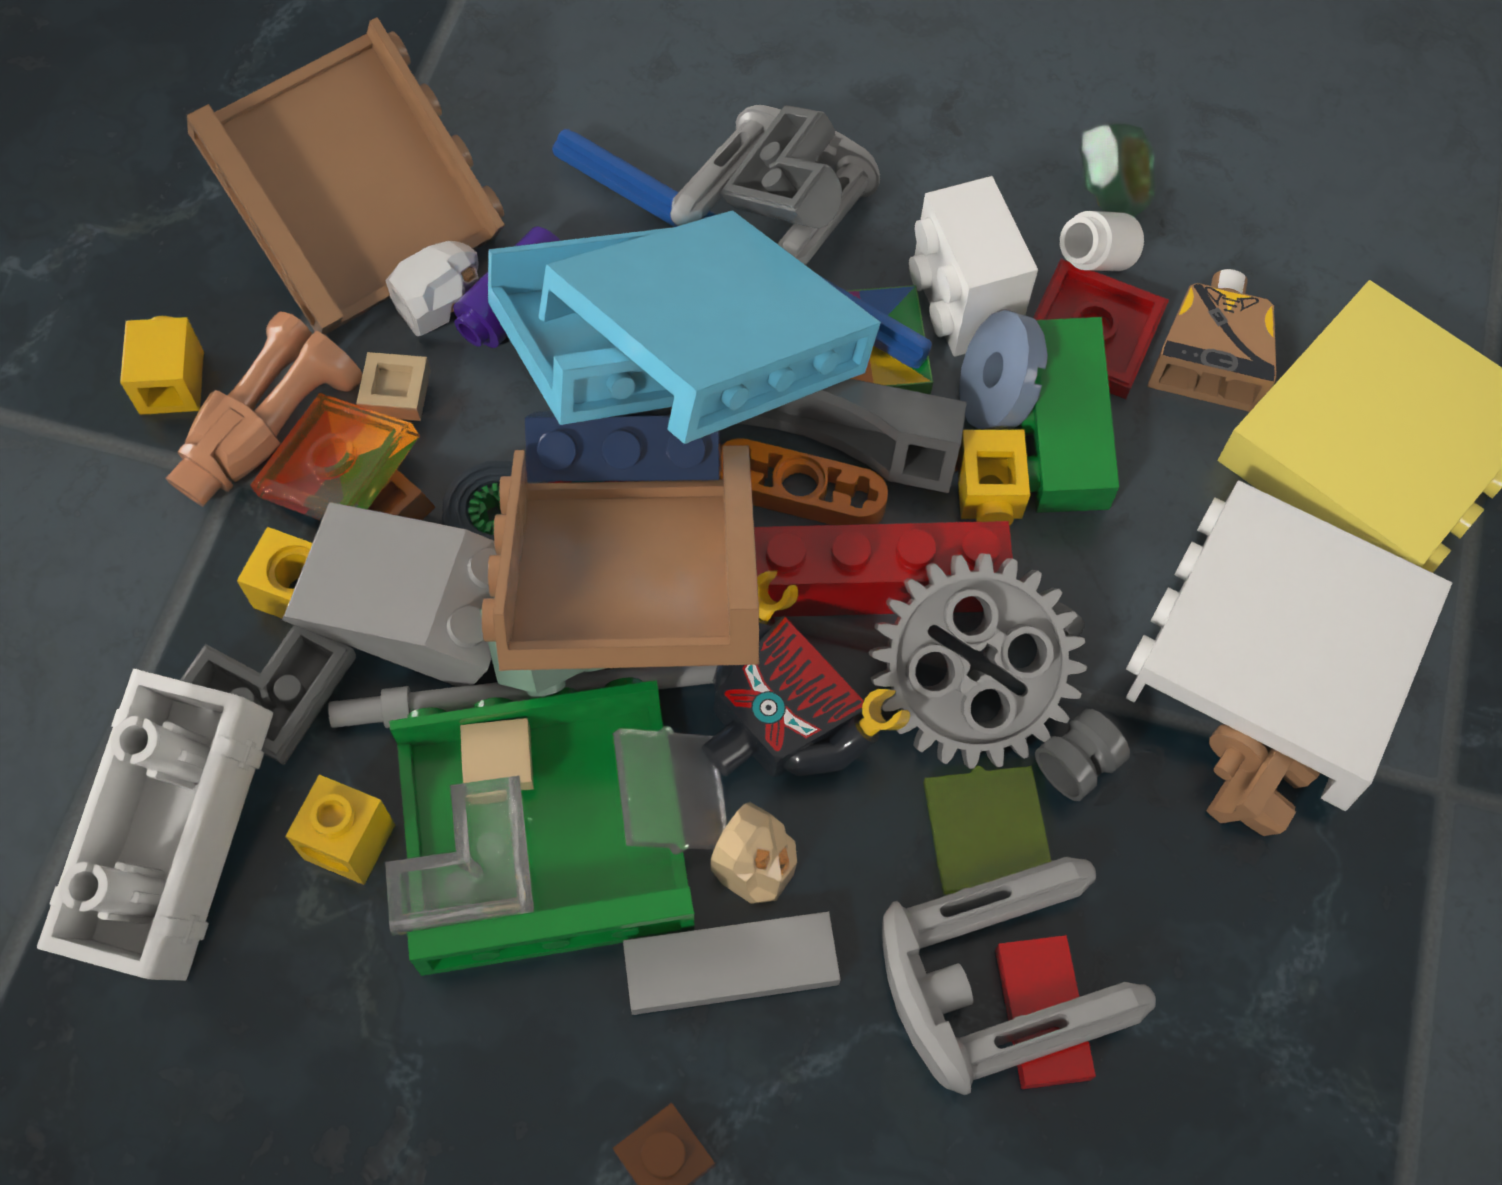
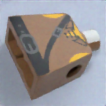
(1219, 345)

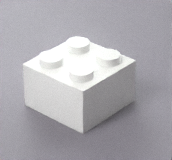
(970, 260)

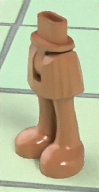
(233, 438)

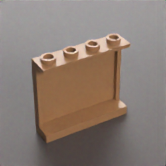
(346, 175)
(624, 572)

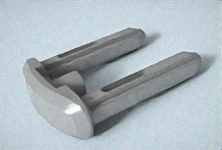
(849, 161)
(925, 997)

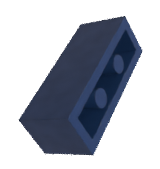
(617, 450)

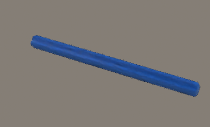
(657, 199)

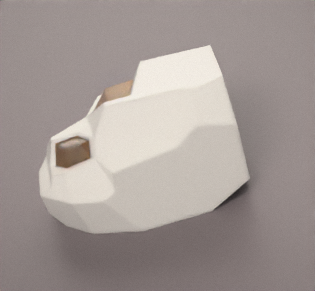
(431, 283)

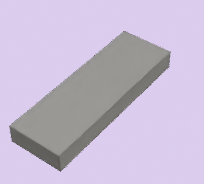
(731, 963)

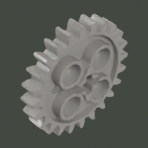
(1008, 611)

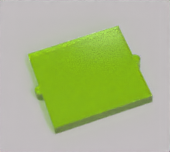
(985, 825)

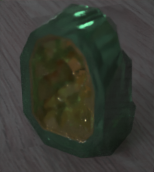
(1118, 167)

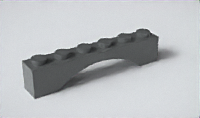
(892, 430)

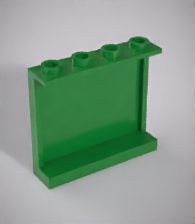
(582, 873)

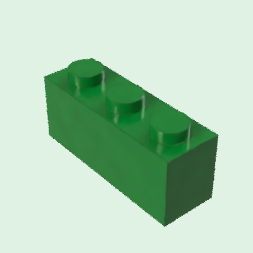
(1072, 421)

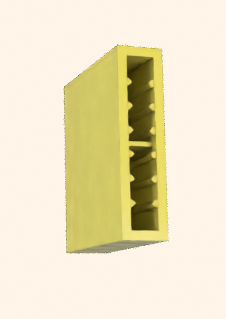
(1380, 430)

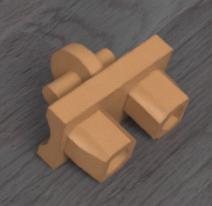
(1251, 782)

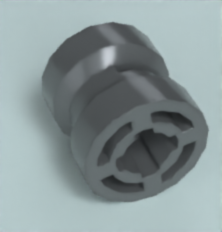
(1082, 754)

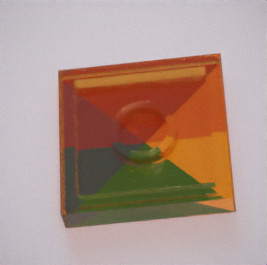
(335, 457)

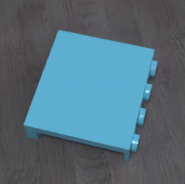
(715, 319)
(567, 357)

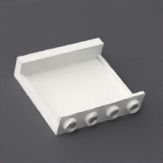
(1293, 636)

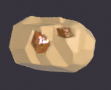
(754, 855)

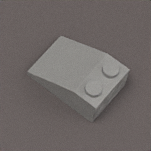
(398, 591)

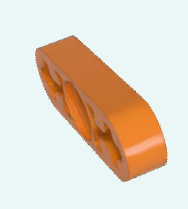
(813, 506)

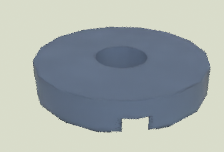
(1002, 371)

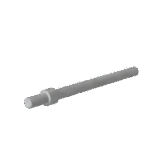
(400, 701)

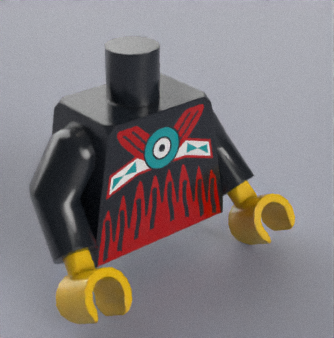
(792, 705)

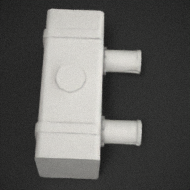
(156, 828)

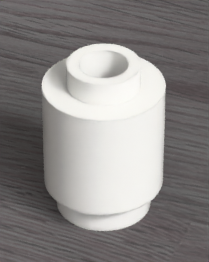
(1102, 241)

